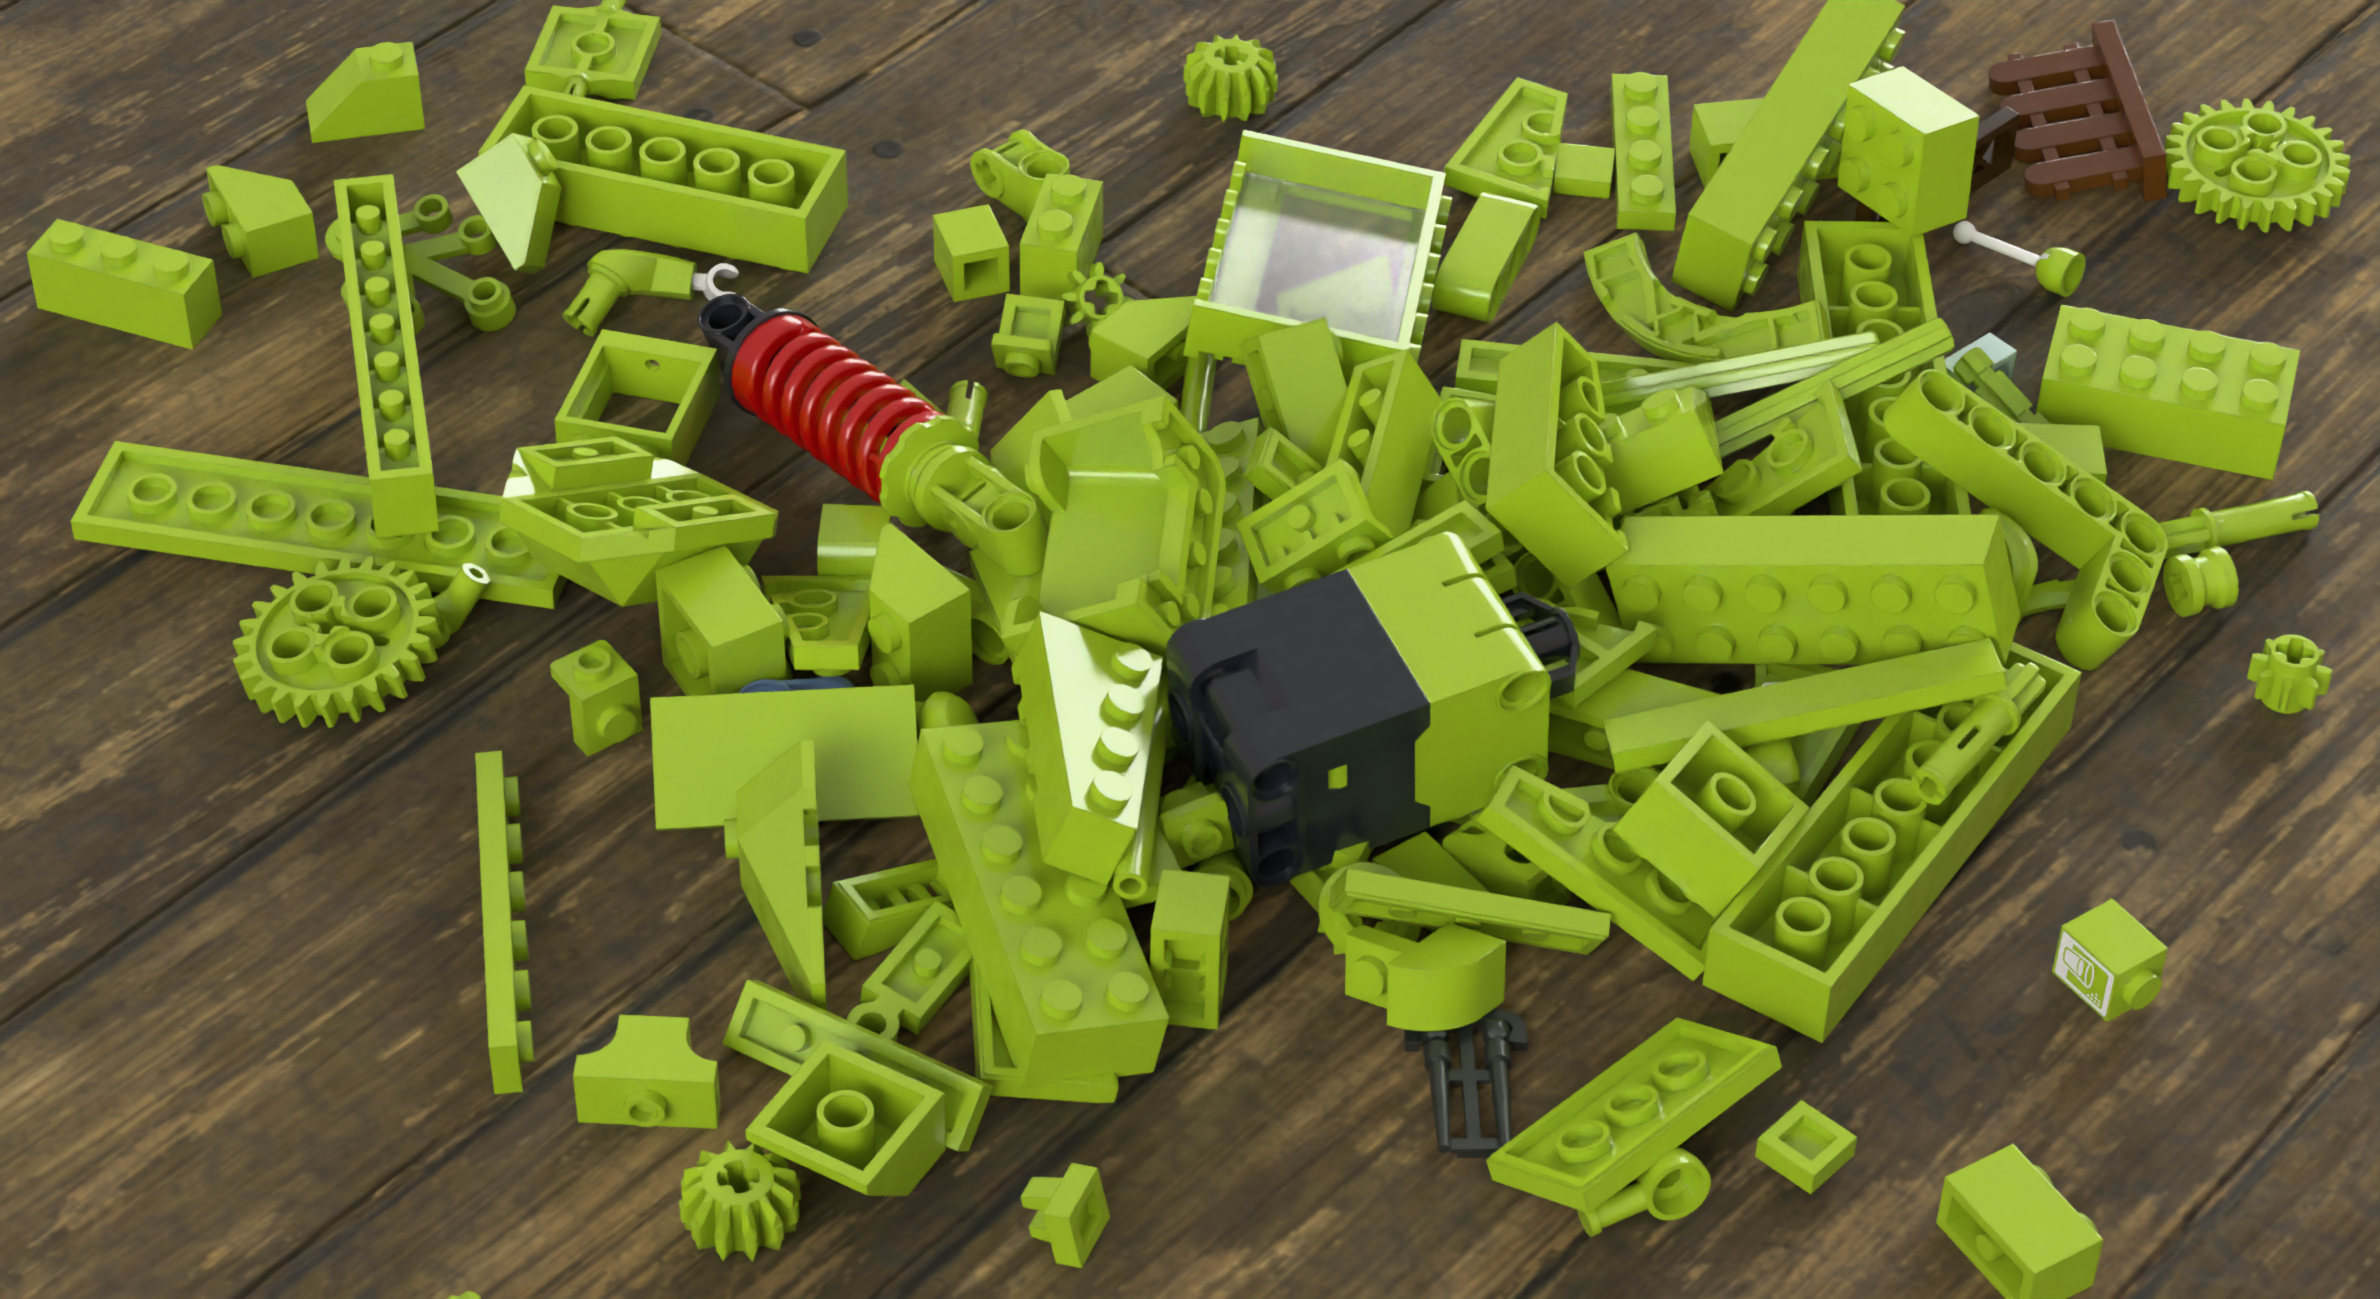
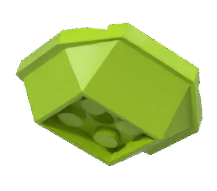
(619, 514)

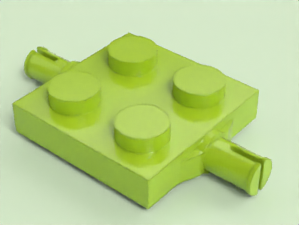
(594, 51)

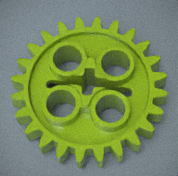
(2256, 165)
(338, 641)

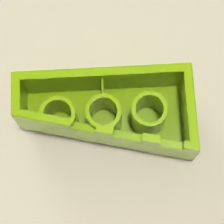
(1089, 740)

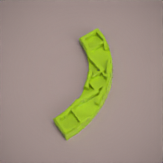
(1680, 328)

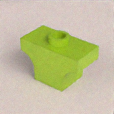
(648, 1078)

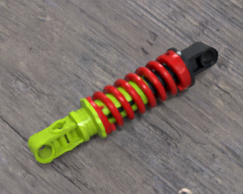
(871, 431)

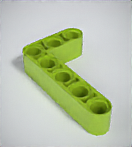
(2050, 498)

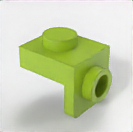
(1029, 335)
(601, 696)

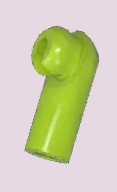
(460, 599)

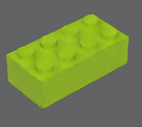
(2170, 390)

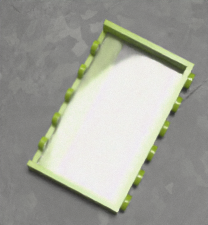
(1320, 238)

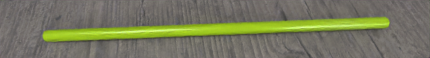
(1133, 870)

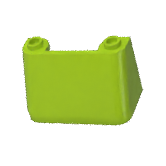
(1128, 525)

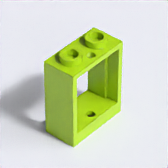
(622, 365)

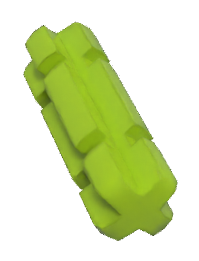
(1995, 388)

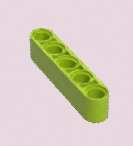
(1464, 439)

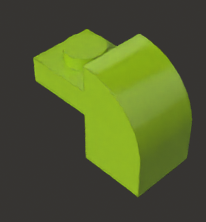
(1427, 984)

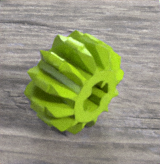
(1230, 78)
(739, 1200)

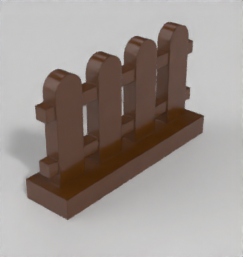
(2114, 92)

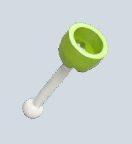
(2056, 269)

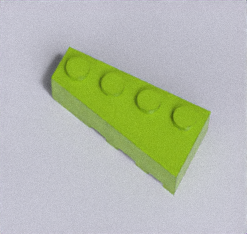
(1553, 457)

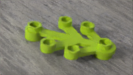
(485, 299)

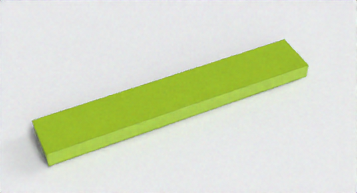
(1810, 703)

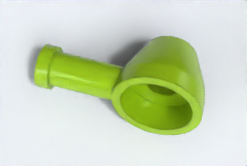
(1667, 1189)

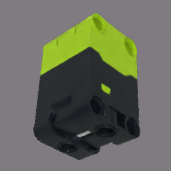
(1365, 703)

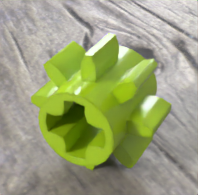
(1104, 287)
(2289, 674)

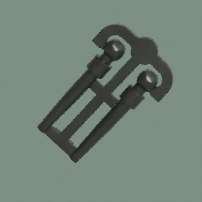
(1498, 1029)

